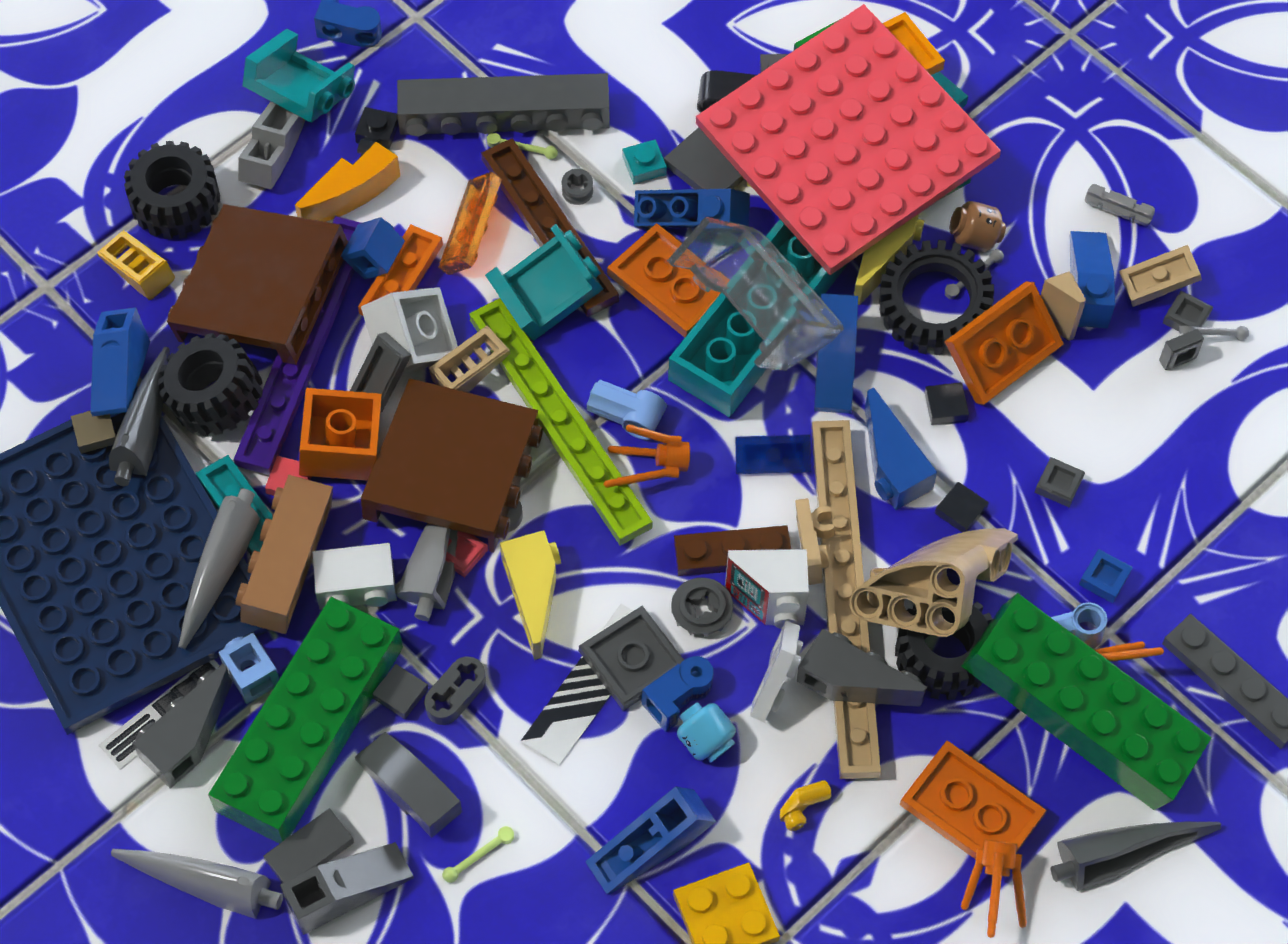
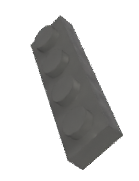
(1231, 678)

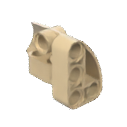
(924, 581)

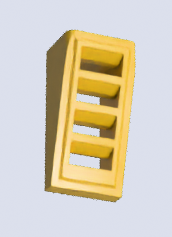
(151, 279)

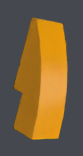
(350, 185)

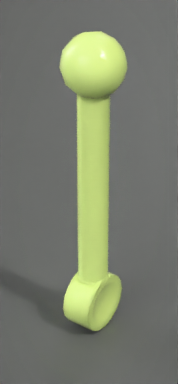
(550, 152)
(505, 836)

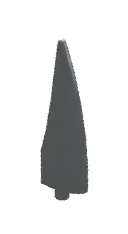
(140, 427)
(1112, 852)

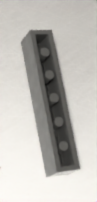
(503, 104)

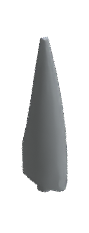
(220, 557)
(428, 574)
(207, 880)

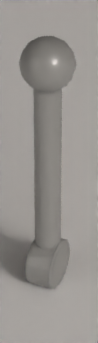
(952, 290)
(1240, 332)

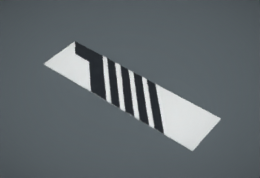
(570, 708)

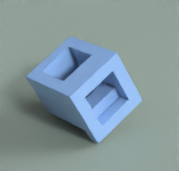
(259, 677)

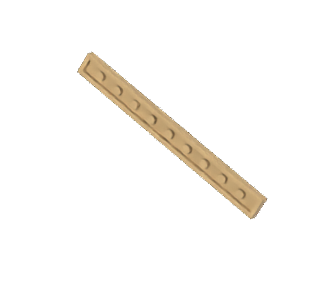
(836, 488)

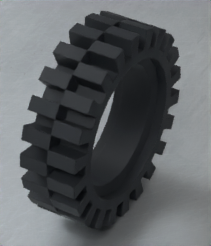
(929, 260)

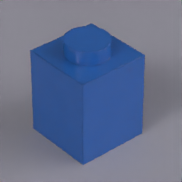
(373, 248)

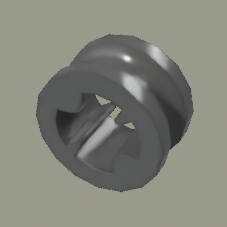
(577, 177)

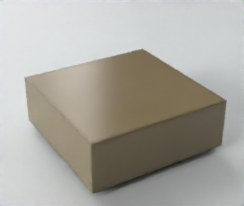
(93, 431)

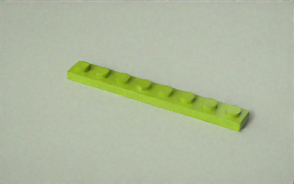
(564, 425)

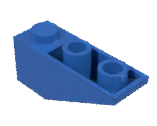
(689, 207)
(117, 360)

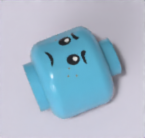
(706, 731)

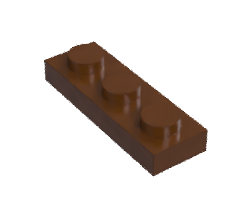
(709, 551)

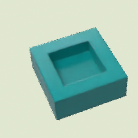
(644, 161)

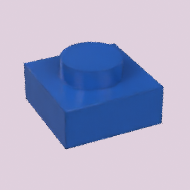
(1105, 576)

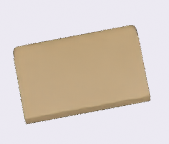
(1064, 303)

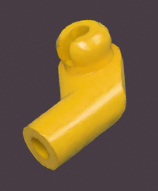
(799, 800)

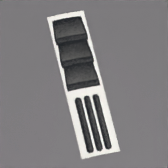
(119, 744)

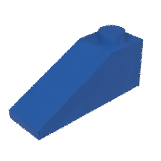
(1094, 275)
(898, 463)
(651, 838)

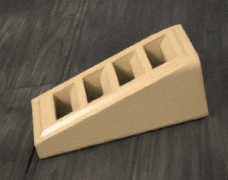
(449, 363)

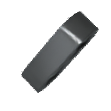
(449, 684)

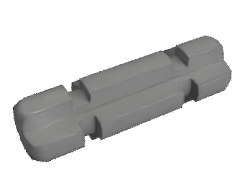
(1119, 204)

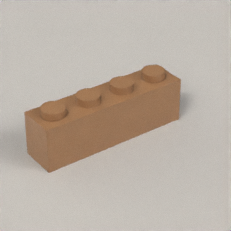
(285, 555)

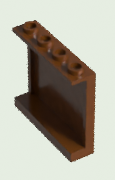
(260, 280)
(453, 461)

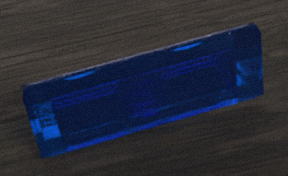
(772, 453)

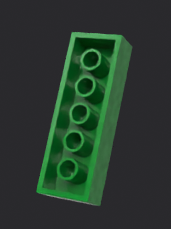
(1086, 702)
(306, 721)

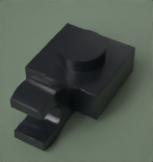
(376, 127)

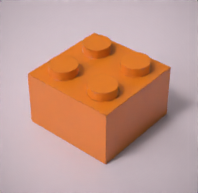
(339, 434)

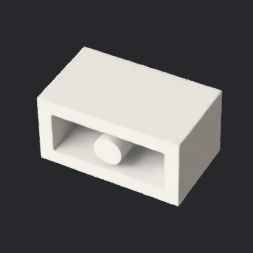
(355, 575)

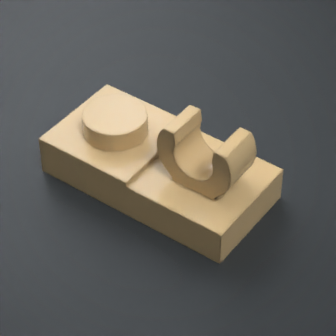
(1160, 275)
(809, 530)

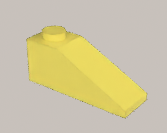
(879, 255)
(532, 577)

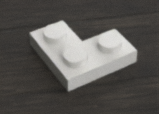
(782, 663)

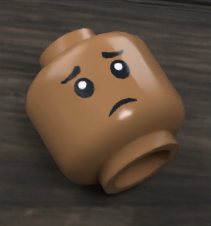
(977, 226)

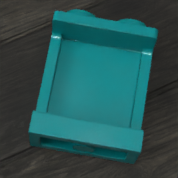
(294, 79)
(547, 284)

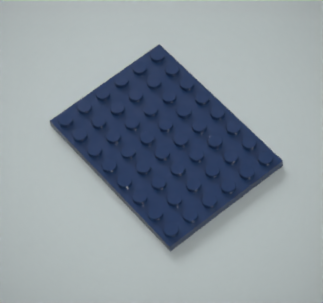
(106, 571)

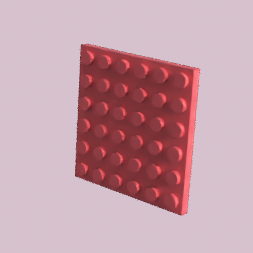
(847, 138)

